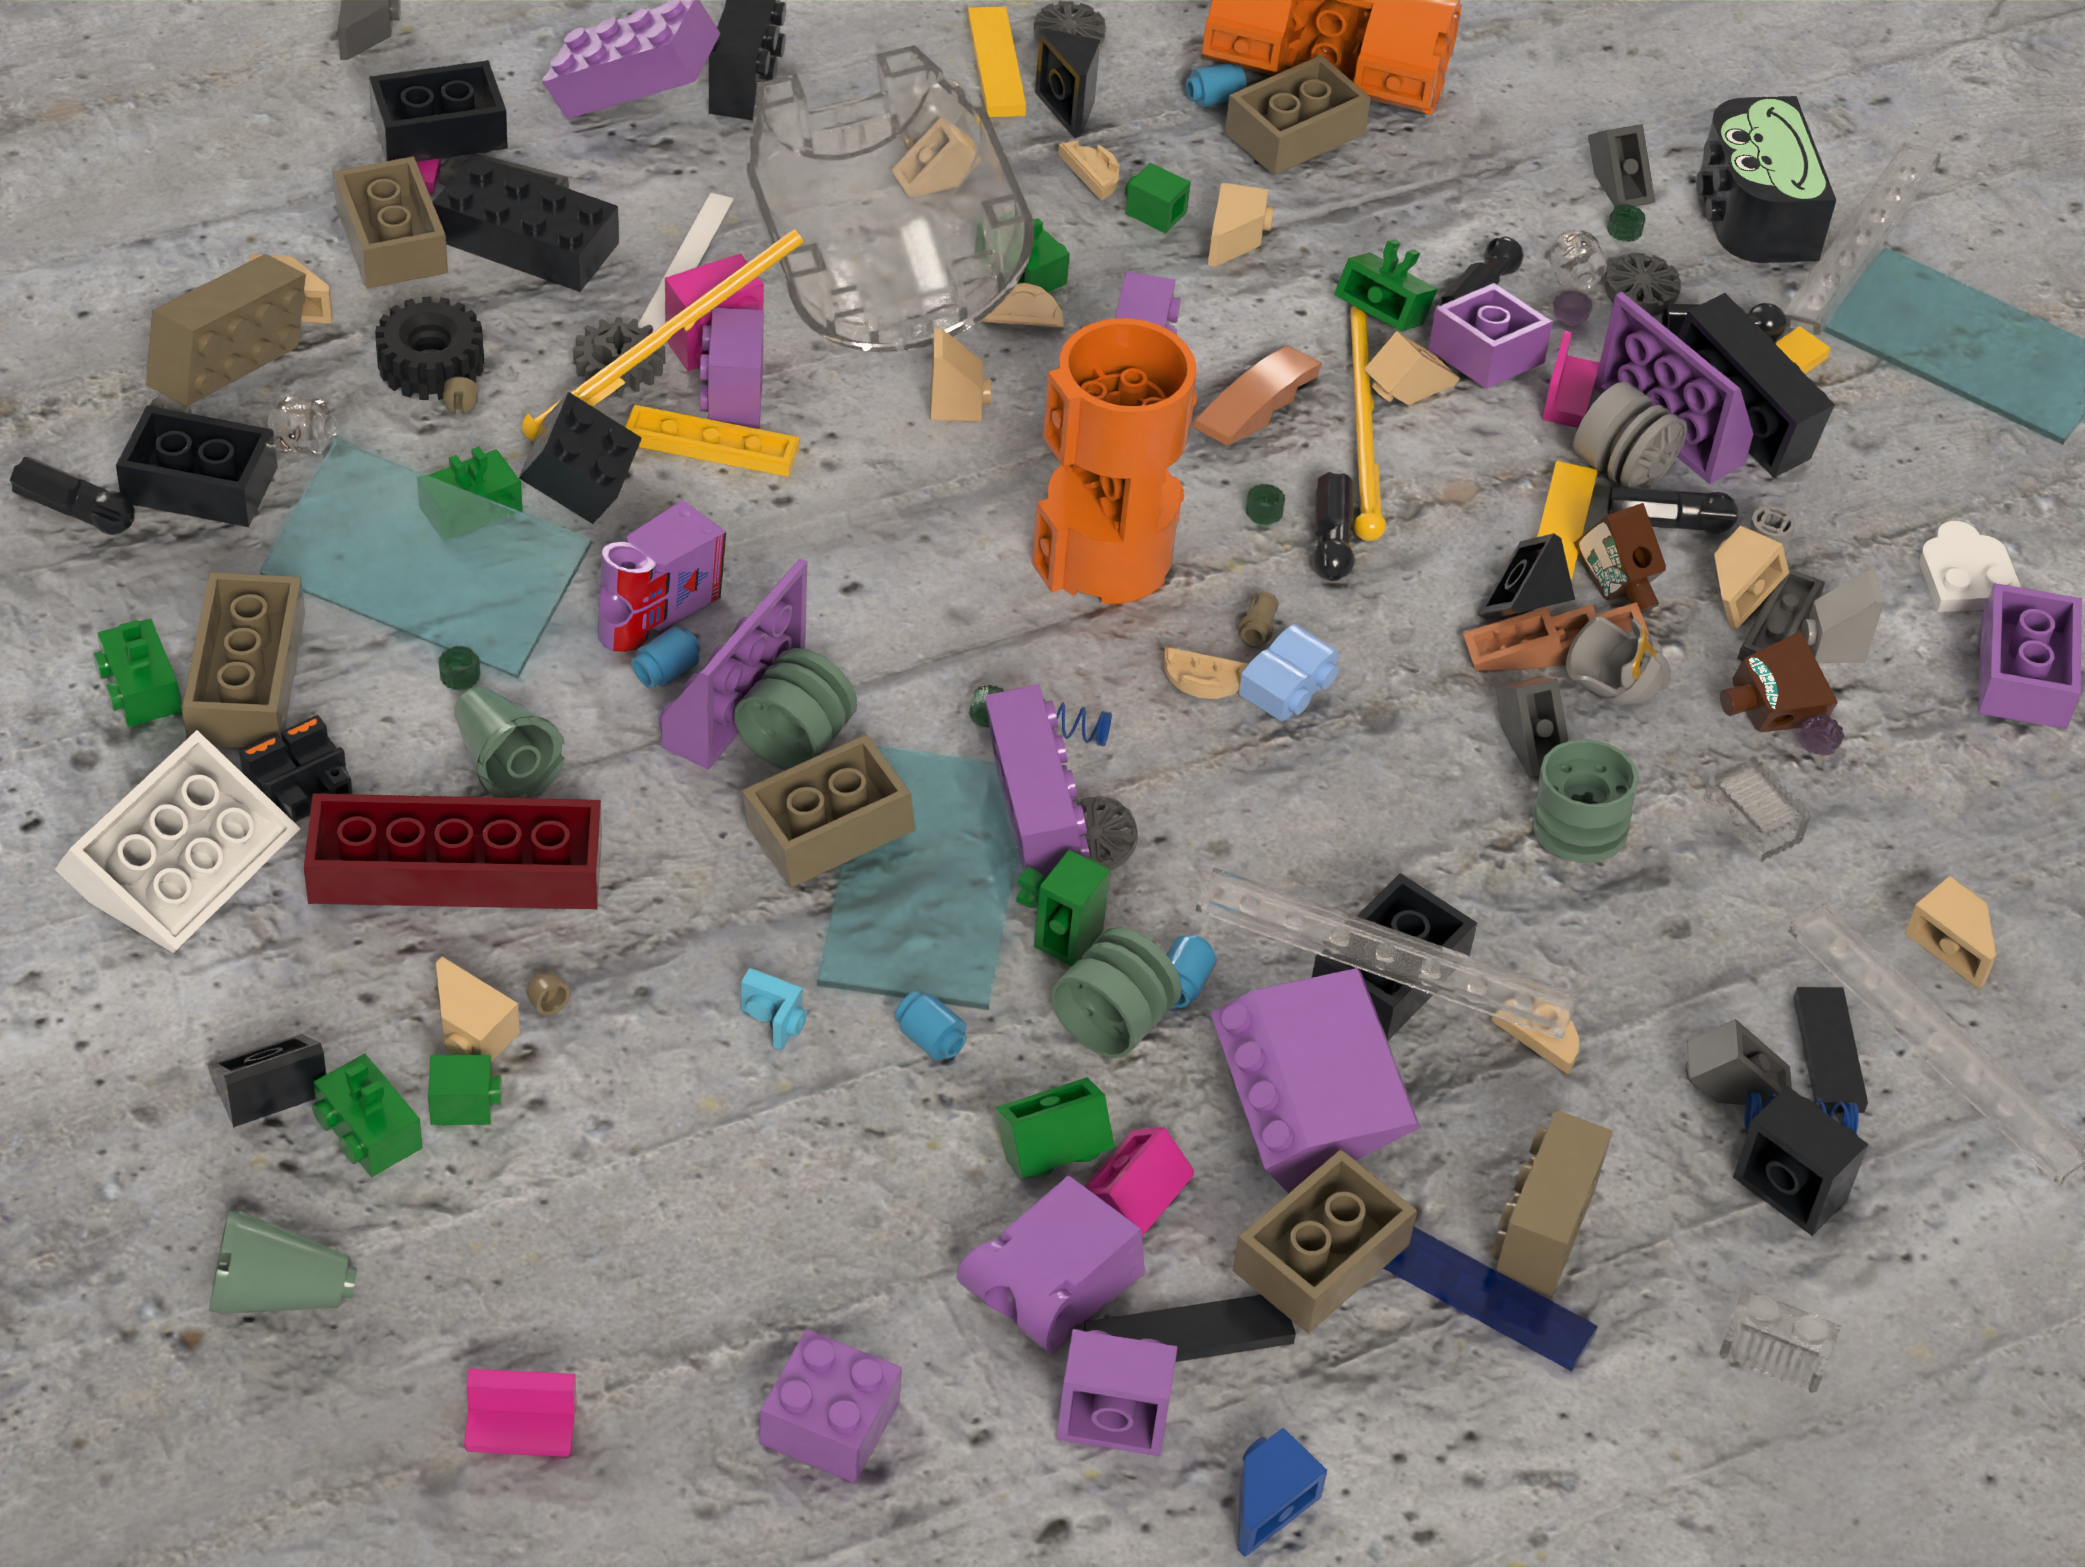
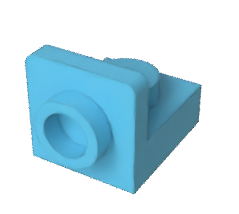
(775, 1002)

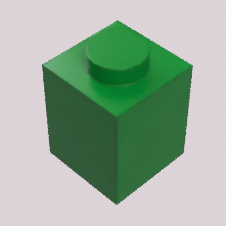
(1157, 197)
(462, 1090)

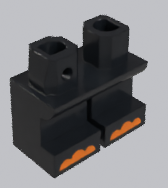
(297, 767)

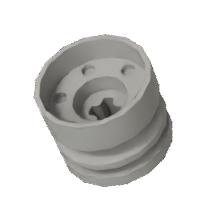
(1629, 437)

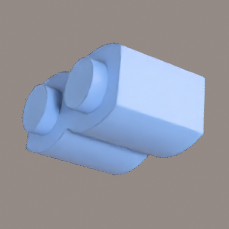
(1289, 673)

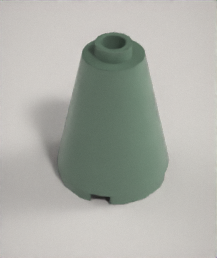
(508, 744)
(276, 1270)

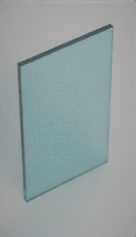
(1966, 343)
(427, 557)
(933, 901)

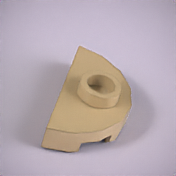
(1093, 166)
(1027, 306)
(1202, 674)
(1556, 1051)

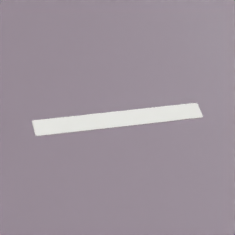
(689, 254)

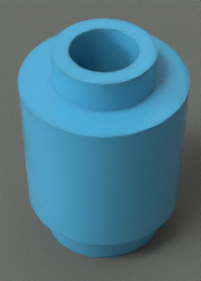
(1214, 84)
(666, 657)
(1194, 962)
(931, 1025)

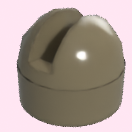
(460, 394)
(548, 993)

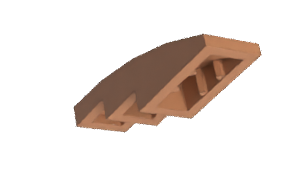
(1255, 395)
(1537, 638)

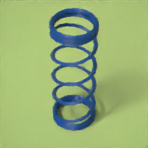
(1102, 726)
(1754, 1107)

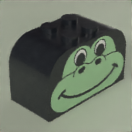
(1765, 181)

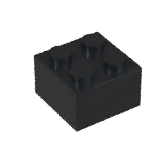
(580, 458)
(1800, 1160)

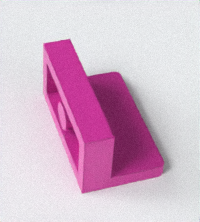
(1570, 387)
(1142, 1176)
(520, 1412)

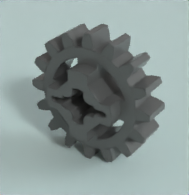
(609, 342)

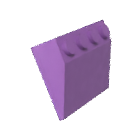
(1681, 381)
(703, 716)
(1313, 1073)

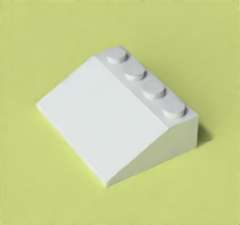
(178, 845)

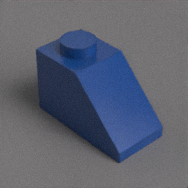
(1275, 1487)

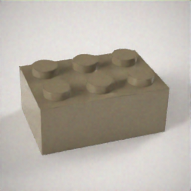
(1297, 114)
(390, 222)
(828, 810)
(1550, 1202)
(1324, 1241)

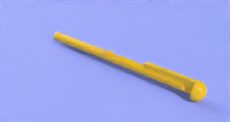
(609, 378)
(1370, 523)

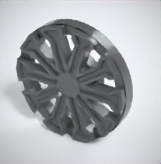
(1059, 17)
(1643, 283)
(1105, 831)

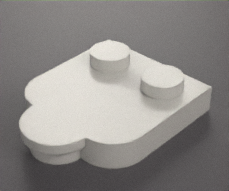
(1964, 567)

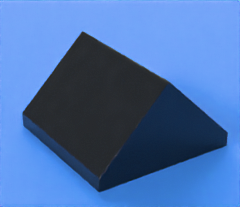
(1067, 77)
(1532, 579)
(269, 1078)

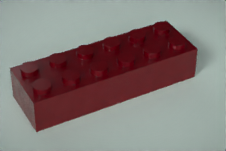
(453, 851)

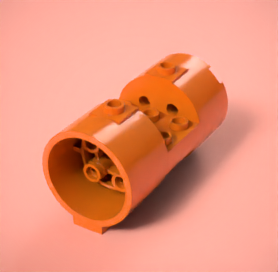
(1383, 46)
(1115, 424)

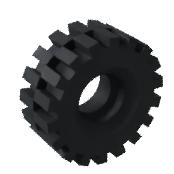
(424, 328)

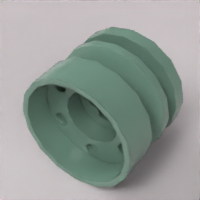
(795, 708)
(1585, 800)
(1116, 992)

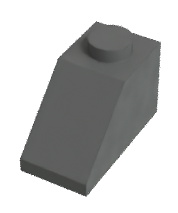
(365, 24)
(1623, 165)
(1532, 719)
(1733, 1063)

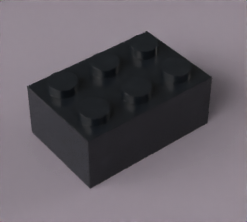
(744, 55)
(438, 112)
(197, 466)
(1418, 913)

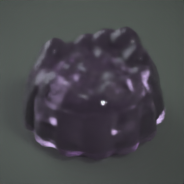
(1572, 307)
(1821, 735)

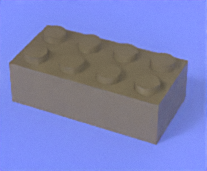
(225, 329)
(244, 658)

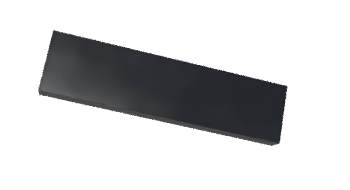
(1206, 1327)

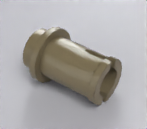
(1257, 625)

